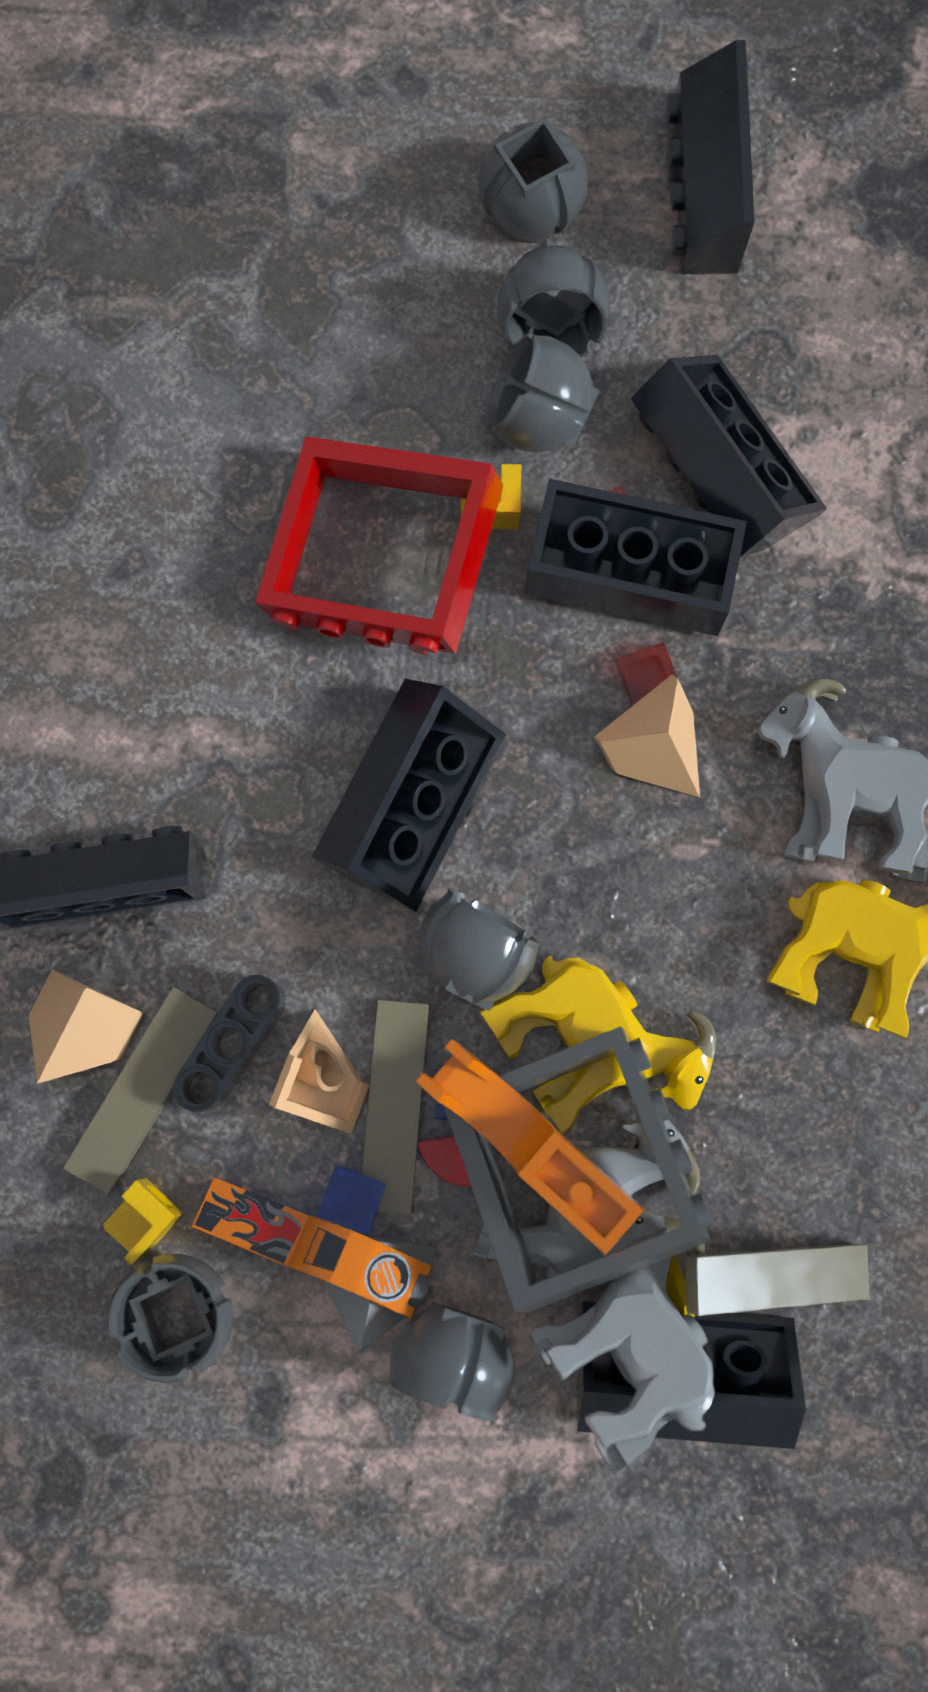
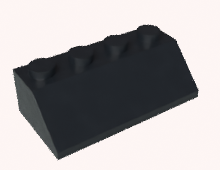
(712, 163)
(726, 450)
(635, 557)
(410, 793)
(99, 878)
(753, 1381)

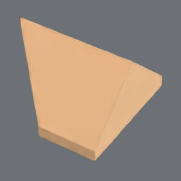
(655, 740)
(78, 1028)
(320, 1080)

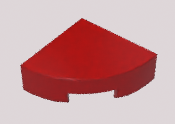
(445, 1160)

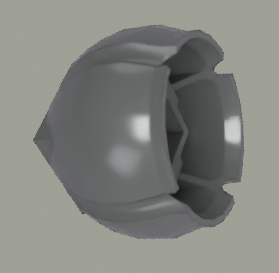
(535, 209)
(572, 315)
(542, 397)
(474, 950)
(138, 1333)
(454, 1359)

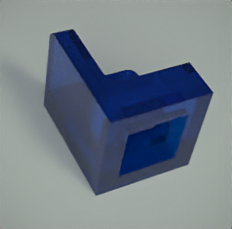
(351, 1200)

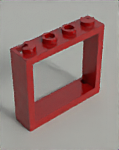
(394, 469)

